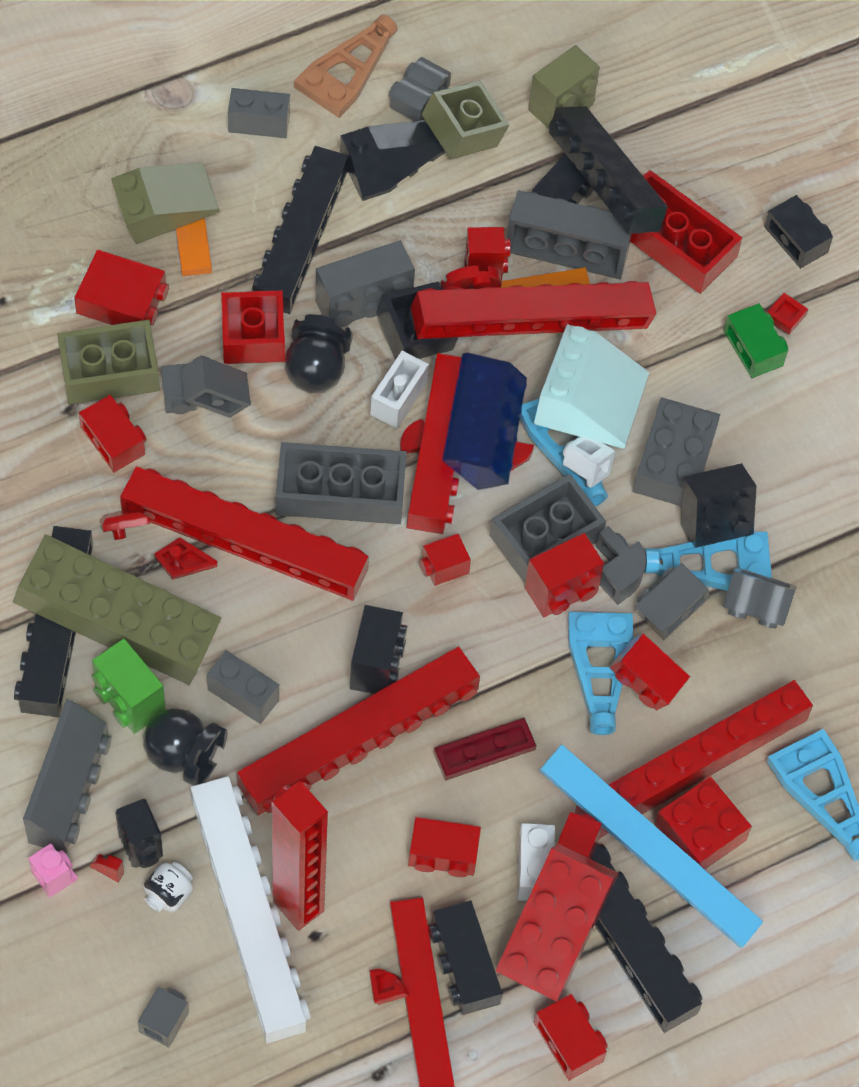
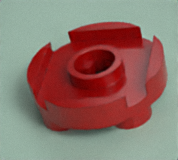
(472, 278)

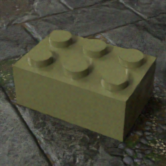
(108, 361)

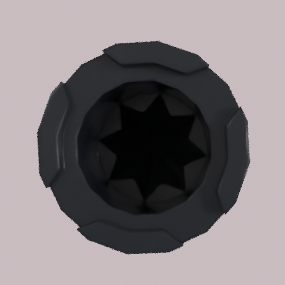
(317, 354)
(181, 743)

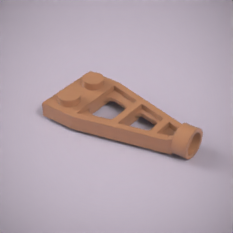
(331, 92)

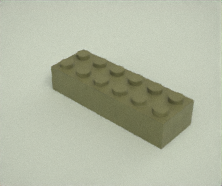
(114, 606)

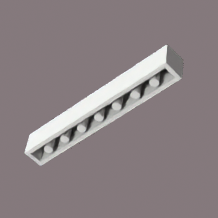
(248, 909)

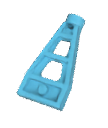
(554, 452)
(750, 551)
(598, 630)
(805, 758)

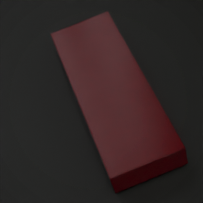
(484, 749)

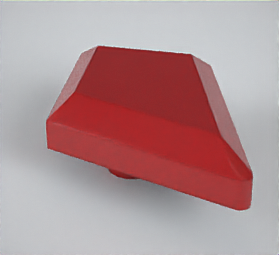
(120, 520)
(183, 559)

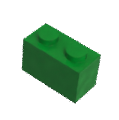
(756, 340)

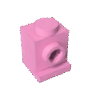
(52, 869)

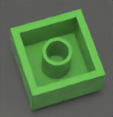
(127, 686)

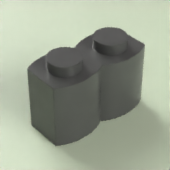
(417, 86)
(759, 597)

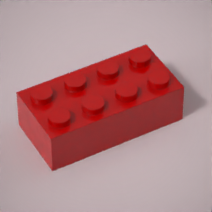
(690, 239)
(556, 922)

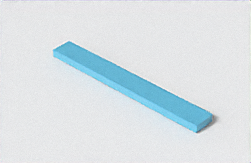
(651, 846)

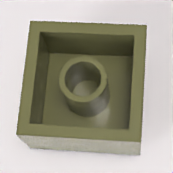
(564, 83)
(465, 119)

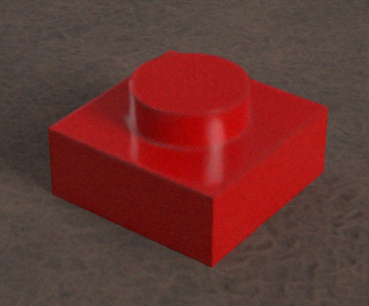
(787, 313)

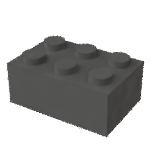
(355, 285)
(675, 449)
(545, 522)

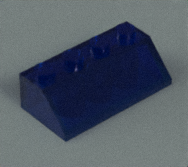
(485, 420)

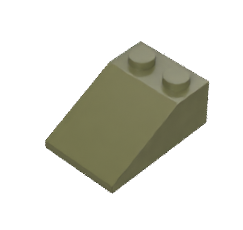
(164, 198)

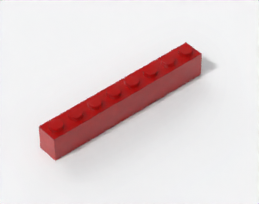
(532, 309)
(246, 533)
(361, 729)
(713, 749)
(299, 854)

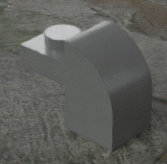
(625, 567)

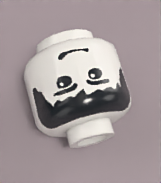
(168, 887)

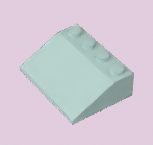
(591, 389)

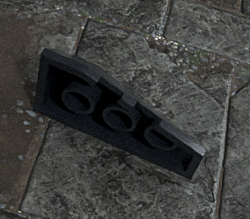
(388, 154)

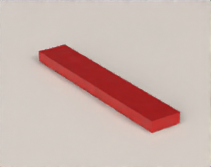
(424, 1002)

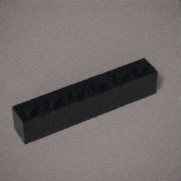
(608, 170)
(302, 225)
(49, 648)
(643, 954)

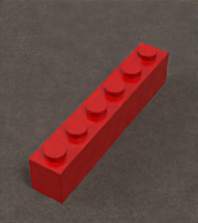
(433, 477)

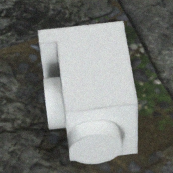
(589, 459)

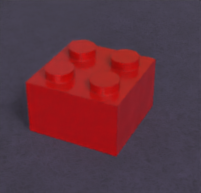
(253, 327)
(564, 575)
(704, 823)

